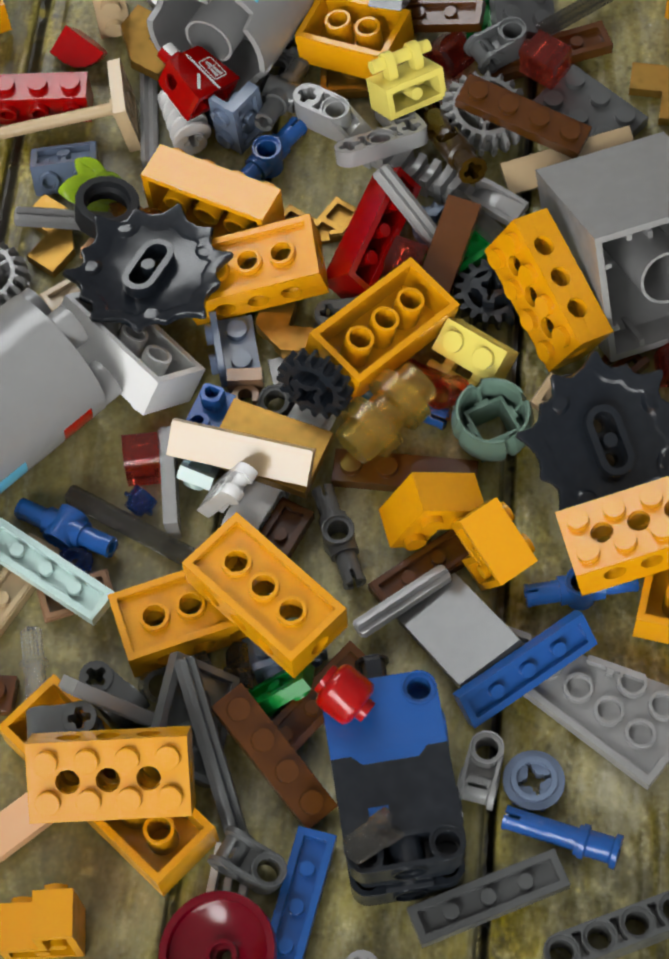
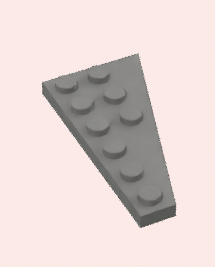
(610, 711)

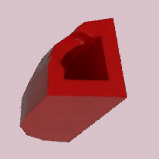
(77, 48)

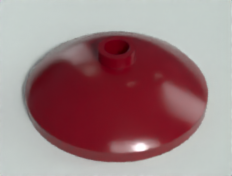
(218, 924)

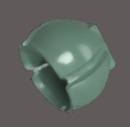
(484, 403)

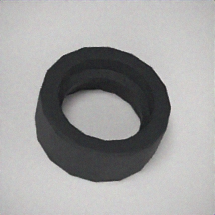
(103, 188)

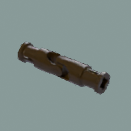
(453, 145)

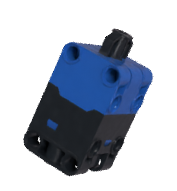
(400, 763)

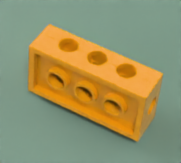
(268, 268)
(557, 285)
(618, 536)
(263, 571)
(168, 602)
(99, 798)

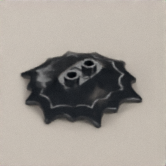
(148, 269)
(632, 432)

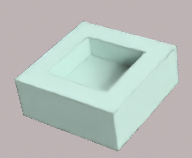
(197, 475)

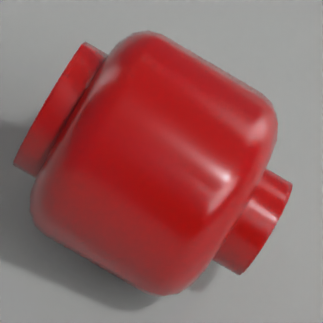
(345, 694)

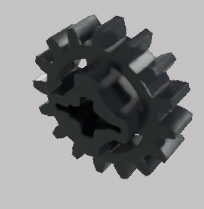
(473, 294)
(315, 383)

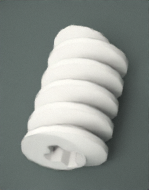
(186, 135)

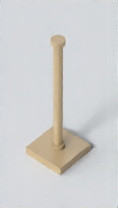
(121, 106)

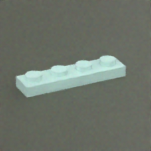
(52, 574)

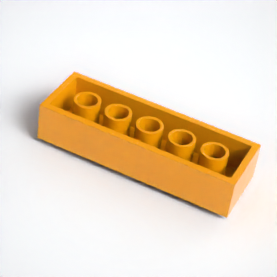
(155, 847)

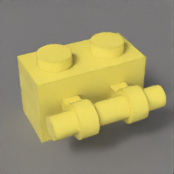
(405, 86)
(472, 350)

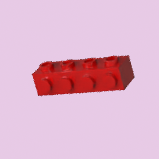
(42, 94)
(367, 240)

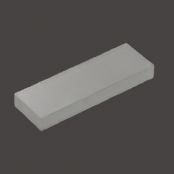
(169, 487)
(106, 701)

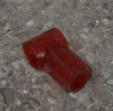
(442, 382)

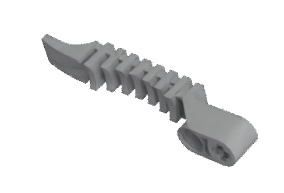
(337, 119)

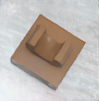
(245, 382)

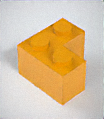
(428, 504)
(493, 544)
(43, 925)

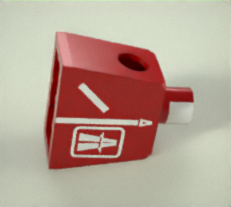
(193, 78)

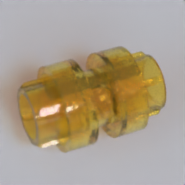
(397, 401)

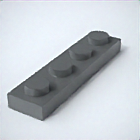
(488, 898)

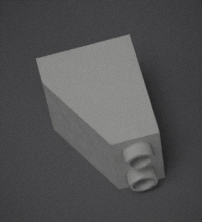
(617, 228)

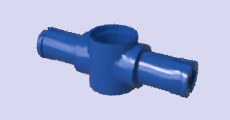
(272, 149)
(66, 527)
(563, 592)

